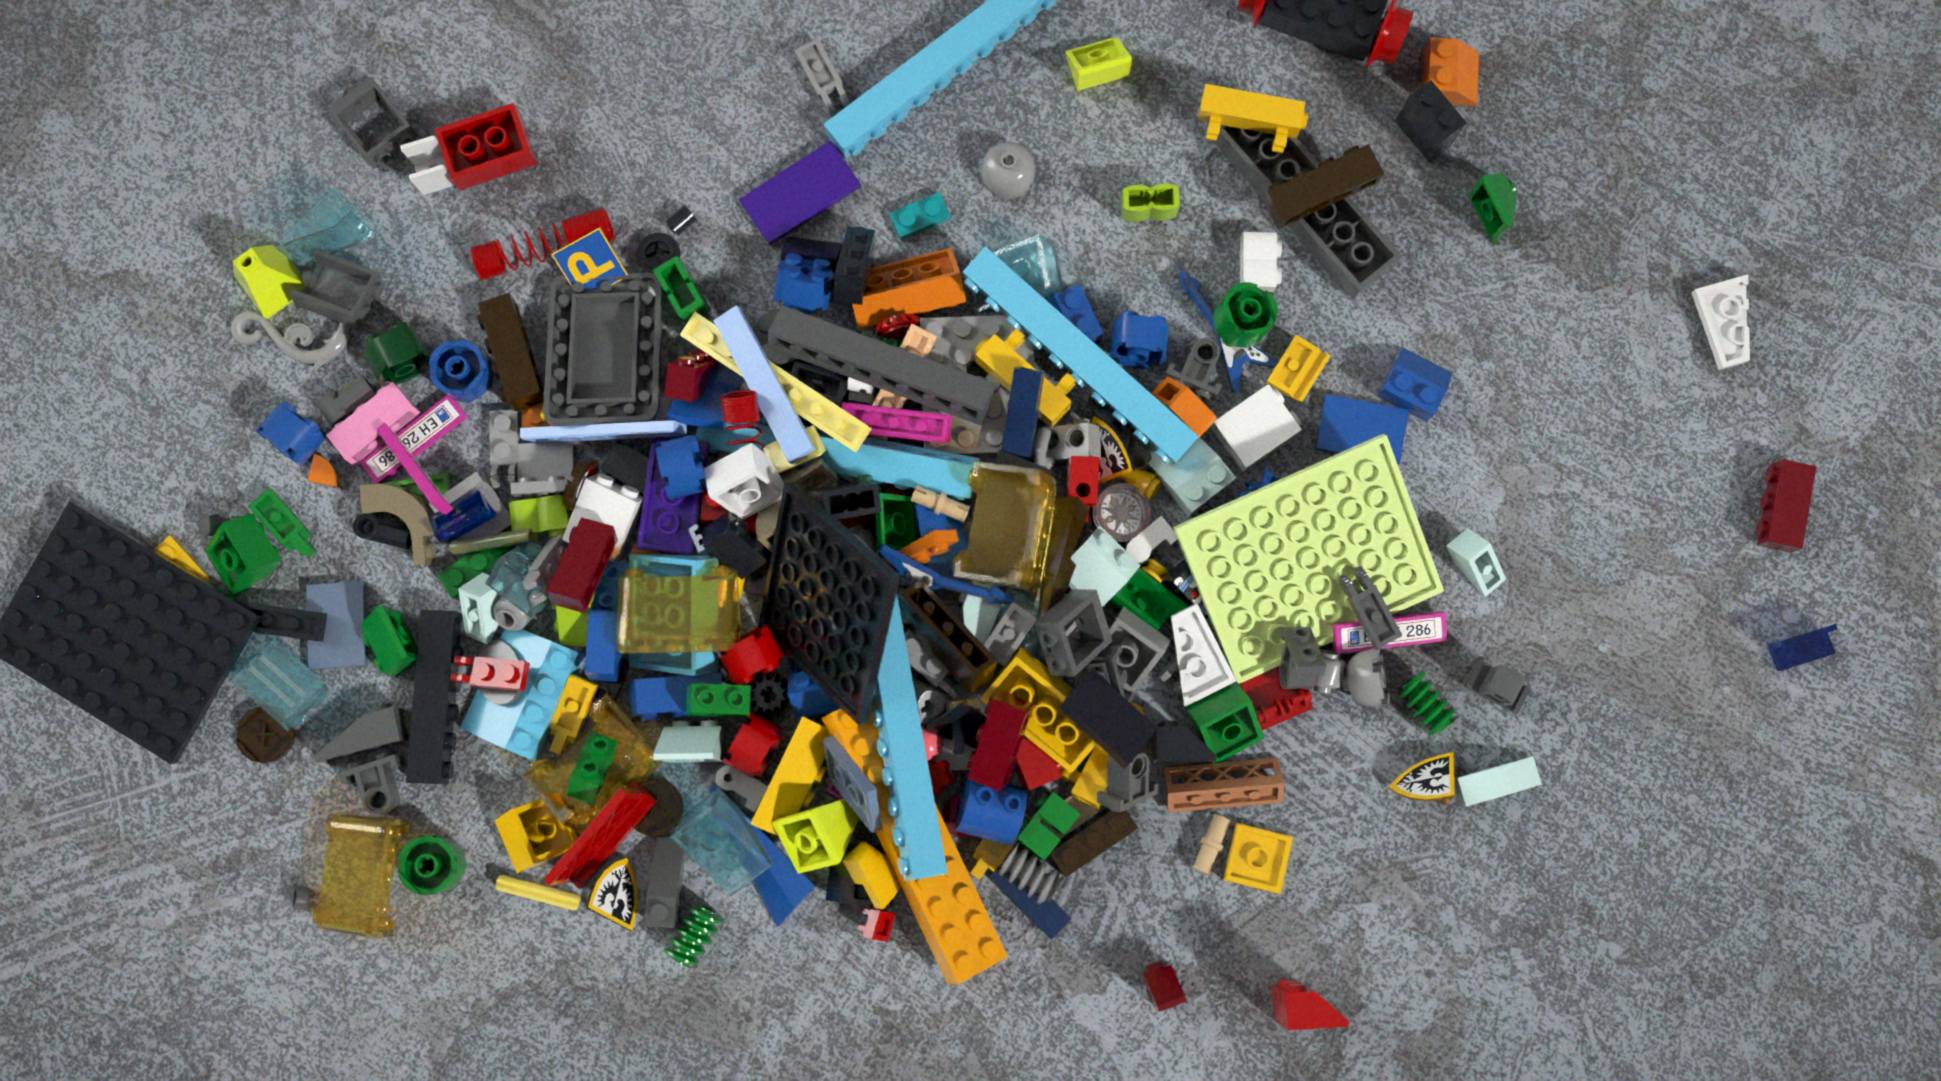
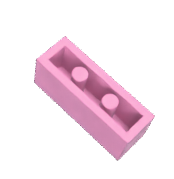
(358, 434)

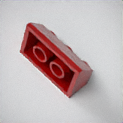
(1303, 1008)

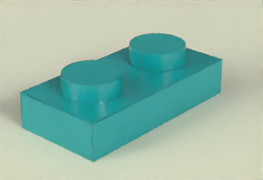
(920, 216)

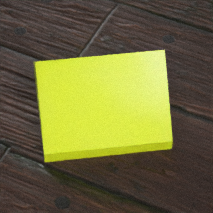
(1099, 63)

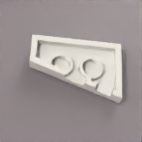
(1724, 319)
(1198, 656)

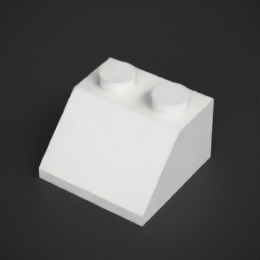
(744, 481)

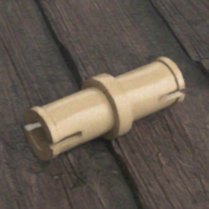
(940, 503)
(1211, 844)

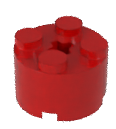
(752, 653)
(752, 745)

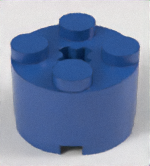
(803, 283)
(1139, 340)
(451, 357)
(291, 433)
(681, 466)

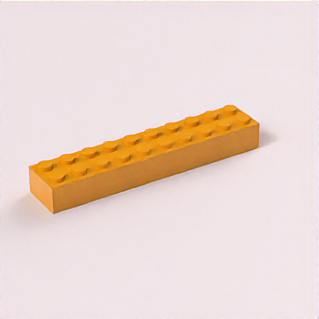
(943, 904)

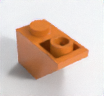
(1184, 405)

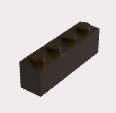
(1323, 186)
(511, 352)
(946, 636)

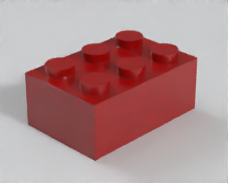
(486, 146)

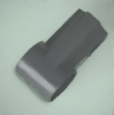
(340, 405)

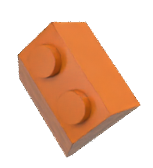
(1452, 69)

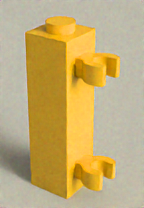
(1252, 112)
(999, 361)
(1093, 776)

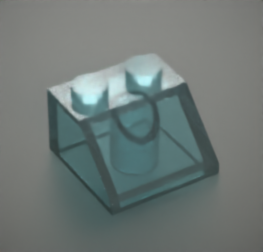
(510, 572)

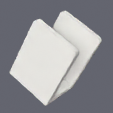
(424, 155)

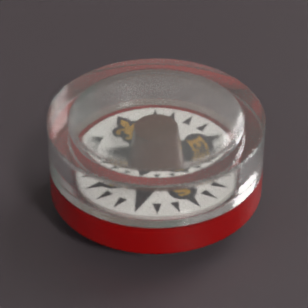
(1122, 512)

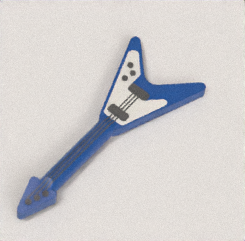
(1232, 356)
(913, 571)

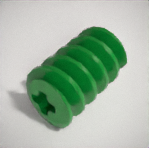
(1427, 703)
(694, 935)

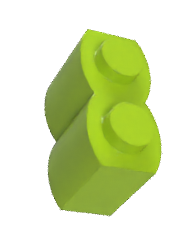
(1143, 202)
(541, 515)

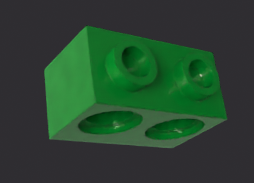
(717, 700)
(592, 768)

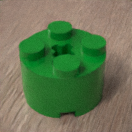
(1245, 315)
(415, 864)

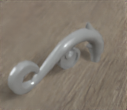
(286, 344)

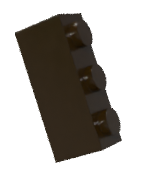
(1092, 841)

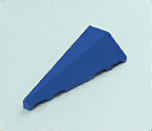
(780, 883)

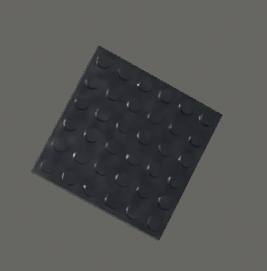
(828, 601)

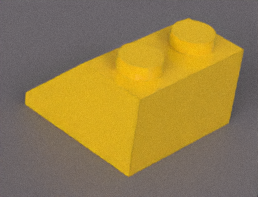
(533, 835)

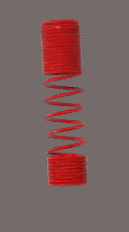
(490, 257)
(742, 408)

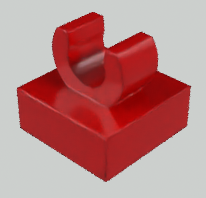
(878, 924)

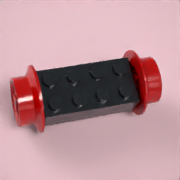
(1338, 24)

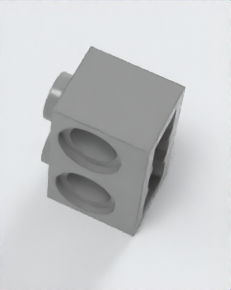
(1069, 440)

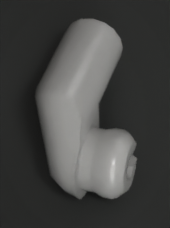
(1040, 449)

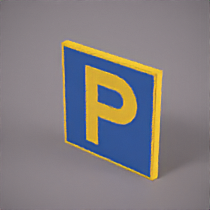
(589, 258)

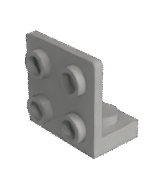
(543, 469)
(470, 485)

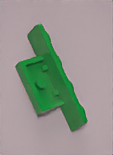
(1148, 599)

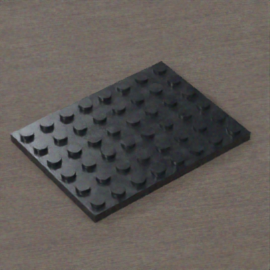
(124, 632)

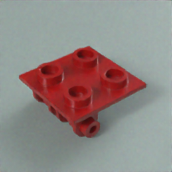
(1272, 702)

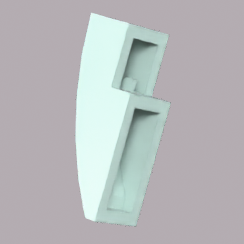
(1496, 781)

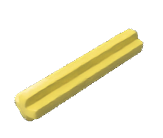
(538, 892)

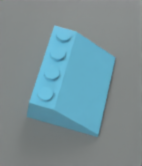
(676, 662)
(526, 722)

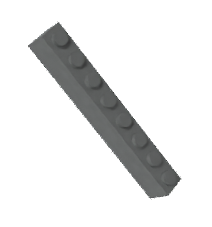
(881, 365)

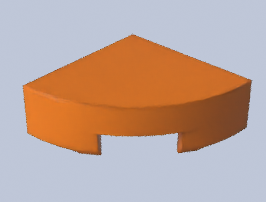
(322, 472)

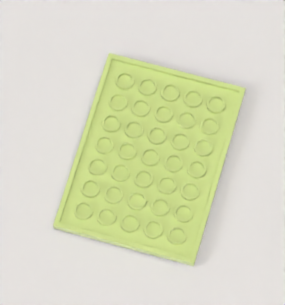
(1282, 548)

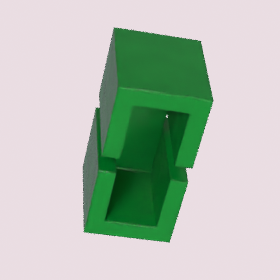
(679, 283)
(1056, 814)

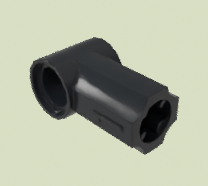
(384, 531)

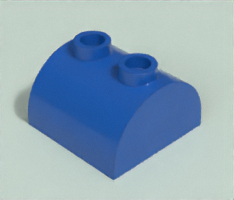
(990, 812)

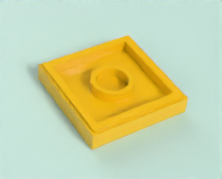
(1257, 858)

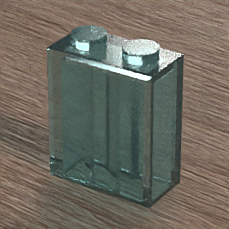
(281, 685)

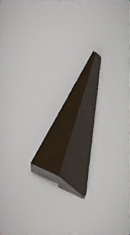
(1065, 528)

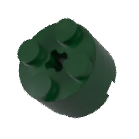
(396, 354)

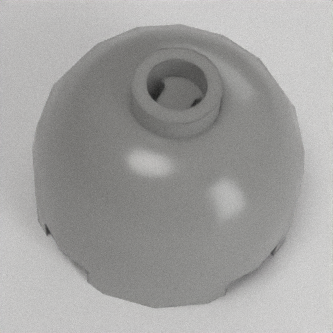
(1008, 170)
(1366, 678)

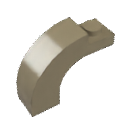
(812, 476)
(410, 509)

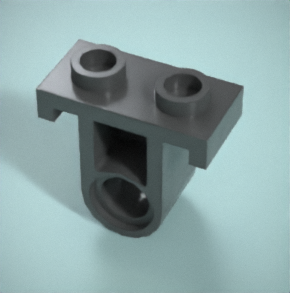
(1198, 371)
(1300, 659)
(1498, 685)
(375, 778)
(1127, 785)

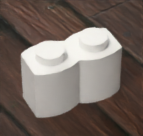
(1259, 259)

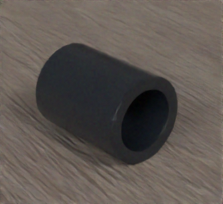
(681, 220)

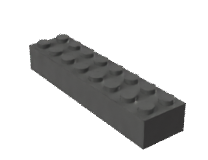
(1337, 235)

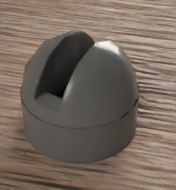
(209, 524)
(300, 898)

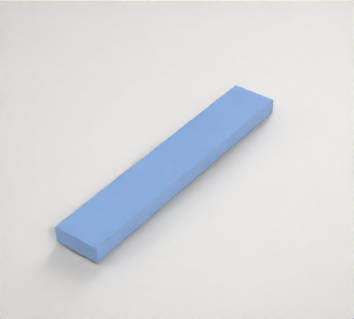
(762, 378)
(604, 431)

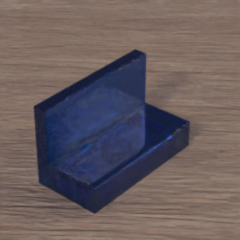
(463, 518)
(1802, 648)

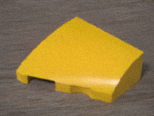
(874, 872)

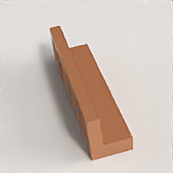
(1224, 790)

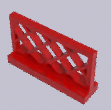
(602, 836)

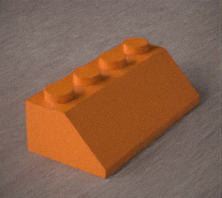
(911, 287)

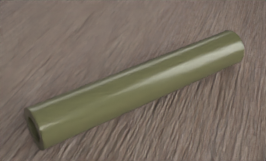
(491, 541)

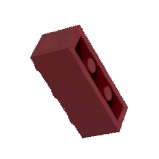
(1785, 505)
(582, 565)
(999, 740)

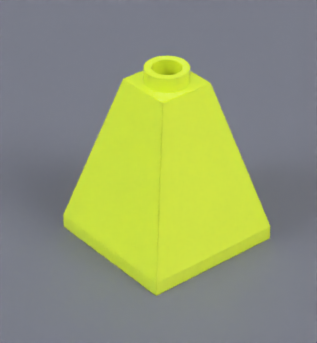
(267, 278)
(817, 835)

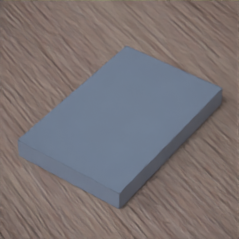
(342, 637)
(852, 784)

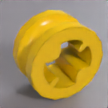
(1155, 570)

